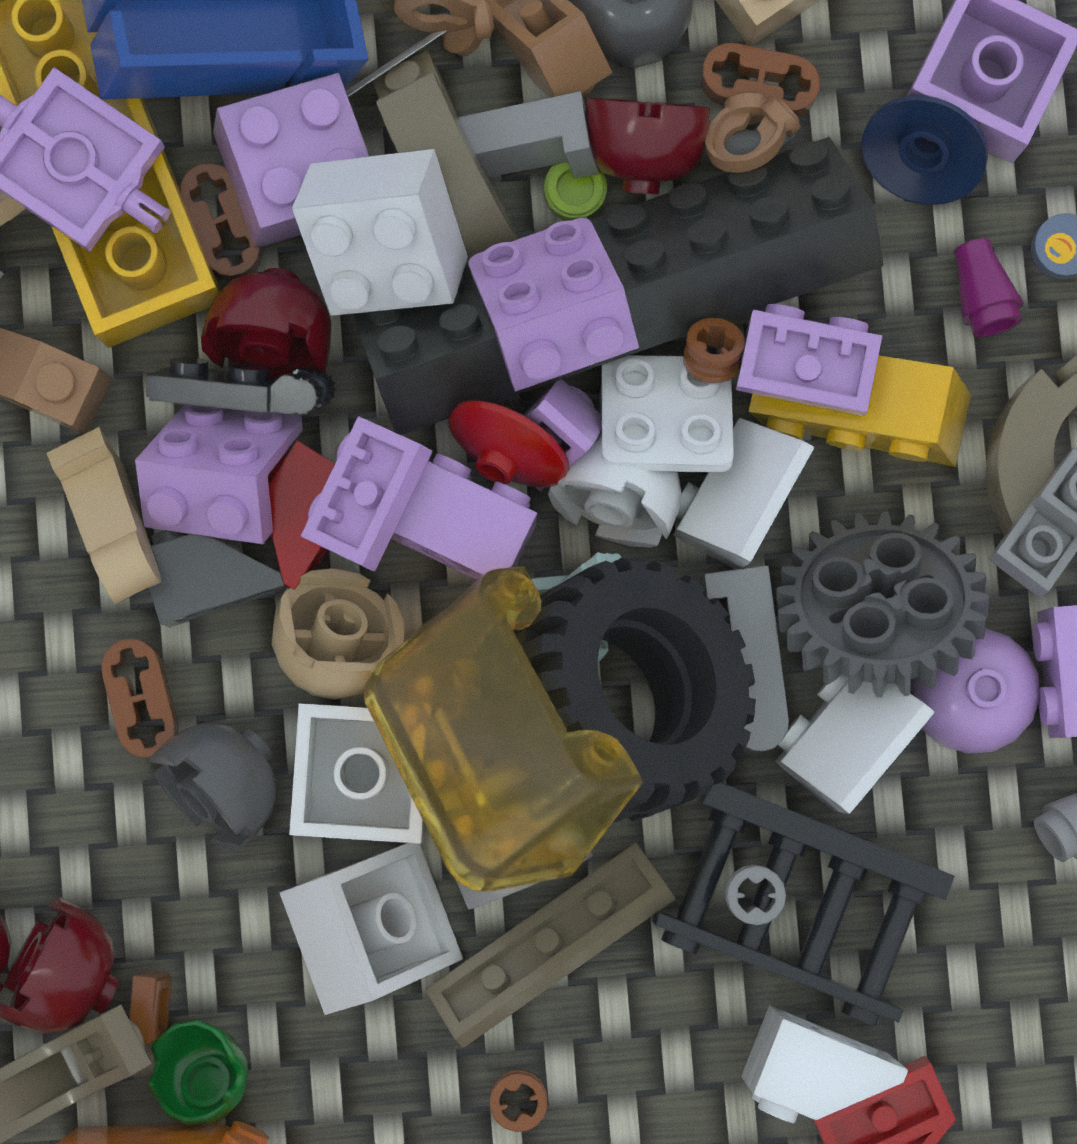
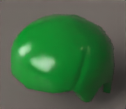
(197, 1073)

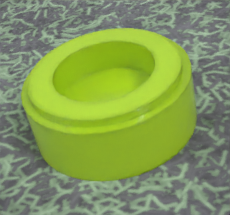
(574, 197)

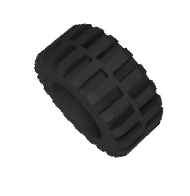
(682, 651)

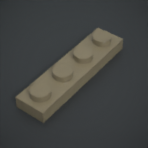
(549, 945)

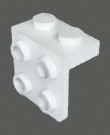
(664, 416)

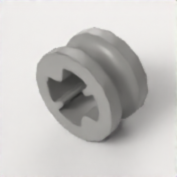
(753, 914)

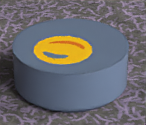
(1056, 247)

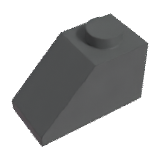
(205, 577)

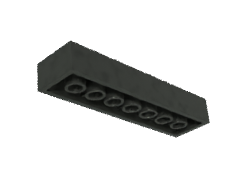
(681, 260)

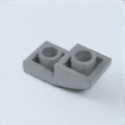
(1044, 533)

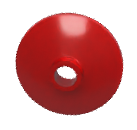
(507, 445)

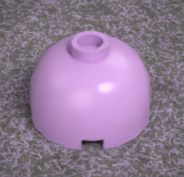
(986, 700)

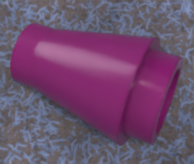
(986, 292)

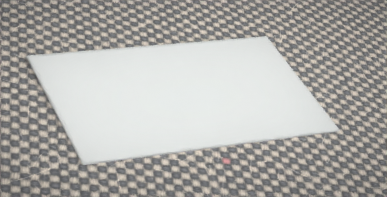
(393, 62)

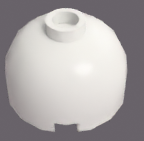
(625, 501)

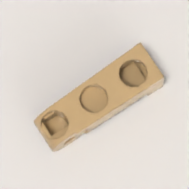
(106, 514)

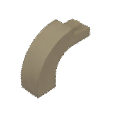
(423, 118)
(1024, 441)
(69, 1070)

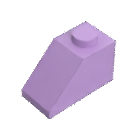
(568, 418)

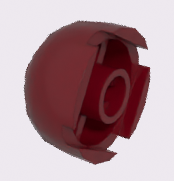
(646, 140)
(268, 322)
(61, 972)

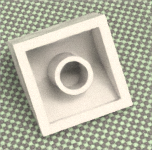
(737, 506)
(850, 741)
(371, 927)
(813, 1069)

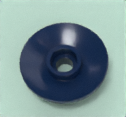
(922, 168)

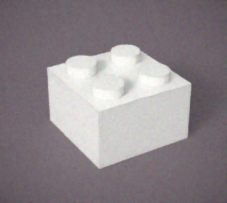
(381, 232)
(348, 780)

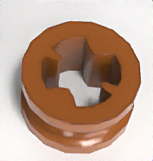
(719, 334)
(525, 1119)

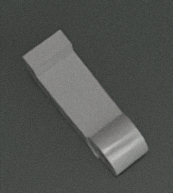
(532, 136)
(751, 611)

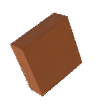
(151, 1003)

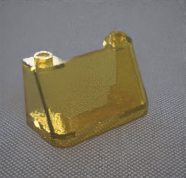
(485, 748)

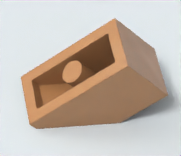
(551, 44)
(50, 381)

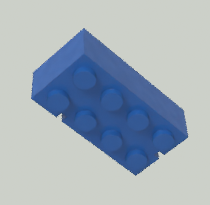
(220, 45)

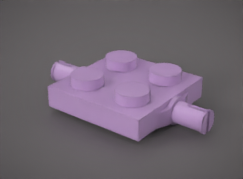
(76, 160)

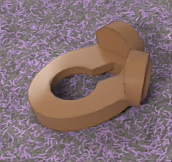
(464, 27)
(743, 110)

